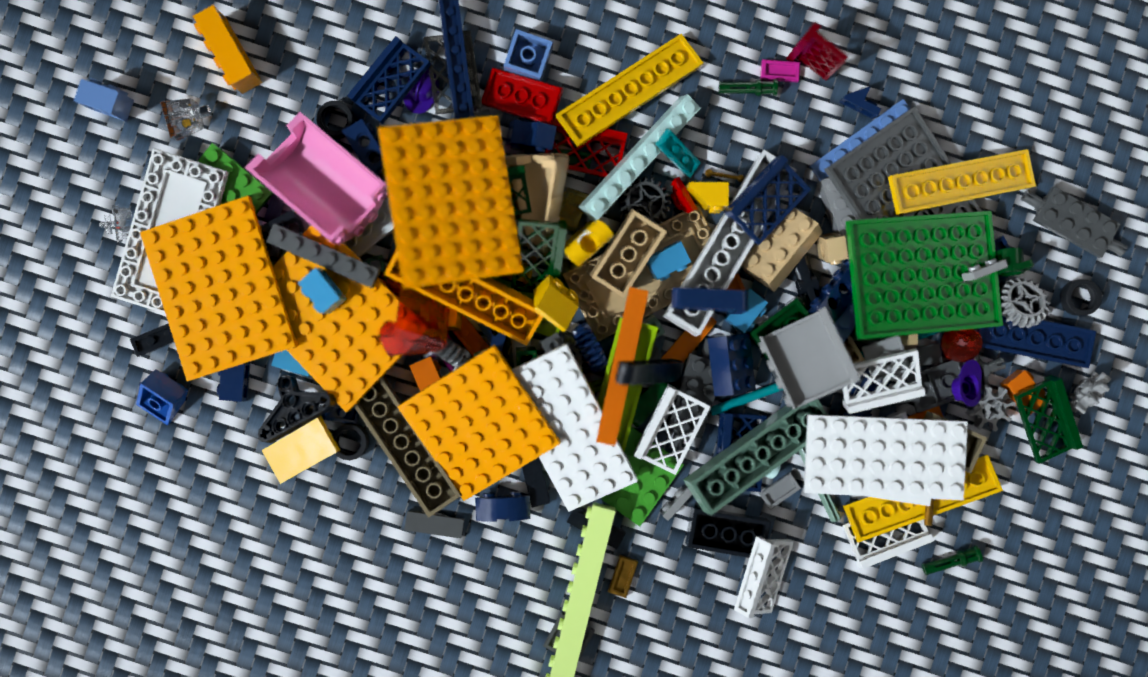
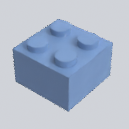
(528, 55)
(104, 99)

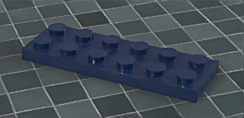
(1043, 341)

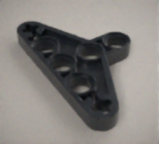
(285, 412)

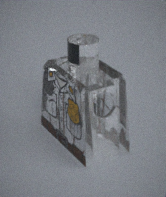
(184, 117)

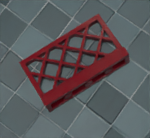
(818, 53)

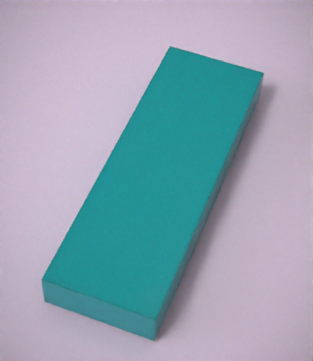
(678, 153)

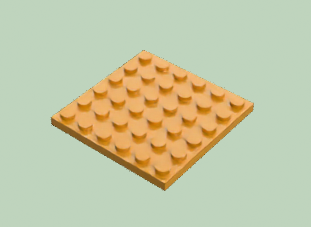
(479, 423)

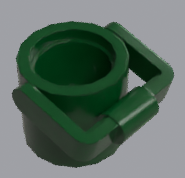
(1015, 262)

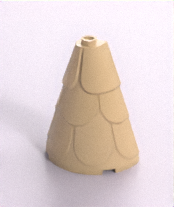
(545, 184)

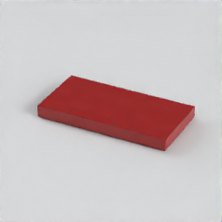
(522, 96)

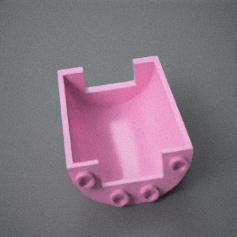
(321, 182)

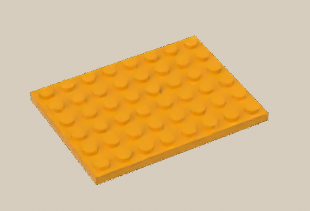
(450, 201)
(218, 288)
(341, 346)

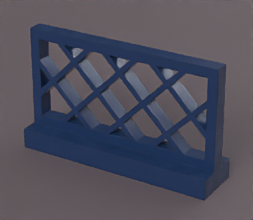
(379, 73)
(753, 191)
(726, 435)

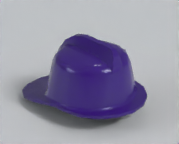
(420, 96)
(967, 384)

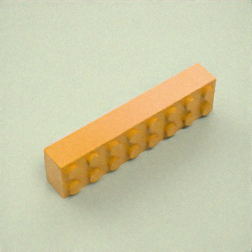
(484, 302)

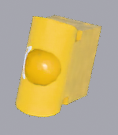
(587, 241)

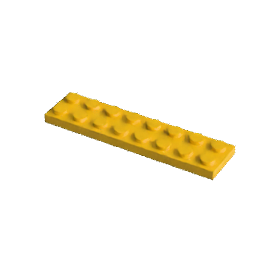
(629, 90)
(961, 181)
(878, 516)

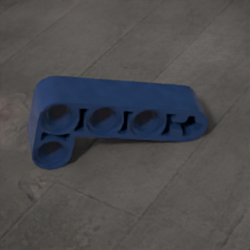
(710, 300)

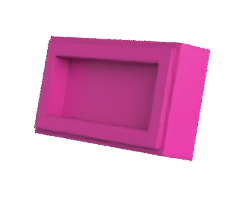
(781, 70)

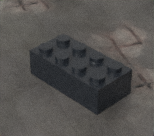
(725, 531)

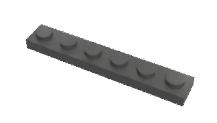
(323, 255)

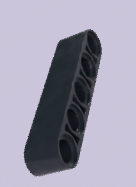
(649, 371)

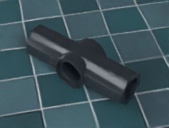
(806, 283)

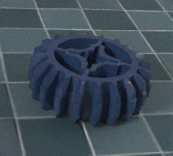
(590, 348)

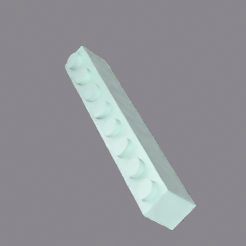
(637, 158)

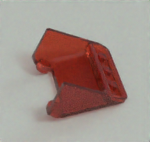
(419, 323)

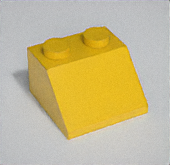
(710, 195)
(555, 302)

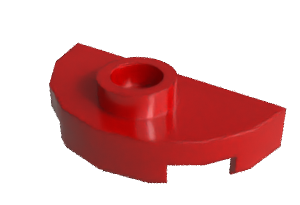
(681, 197)

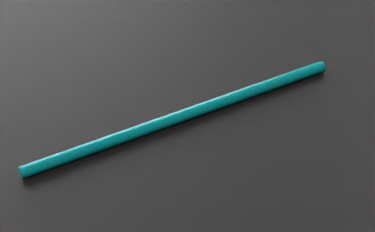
(765, 391)

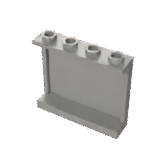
(808, 359)

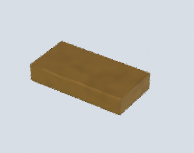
(622, 576)

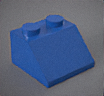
(161, 396)

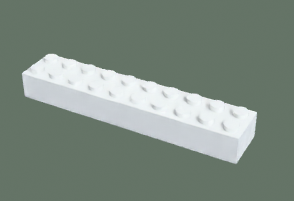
(725, 250)

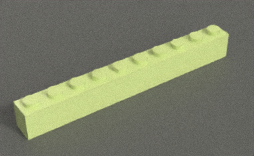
(581, 590)

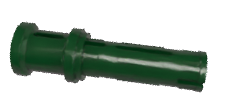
(724, 87)
(961, 557)

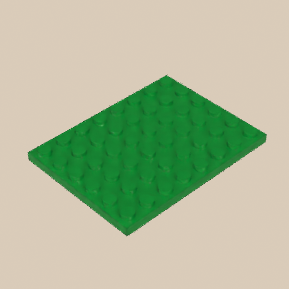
(911, 272)

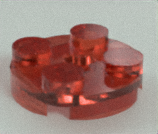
(957, 353)

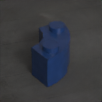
(530, 136)
(511, 507)

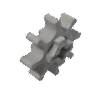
(1089, 392)
(991, 408)

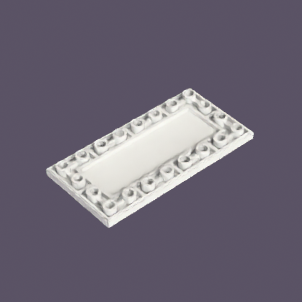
(170, 191)

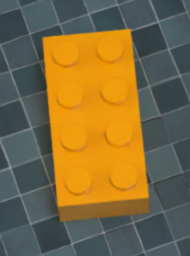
(227, 49)

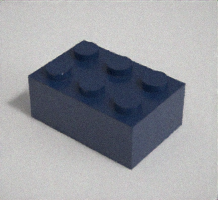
(731, 364)

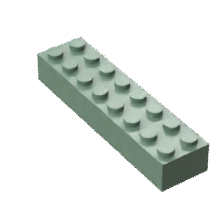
(751, 457)

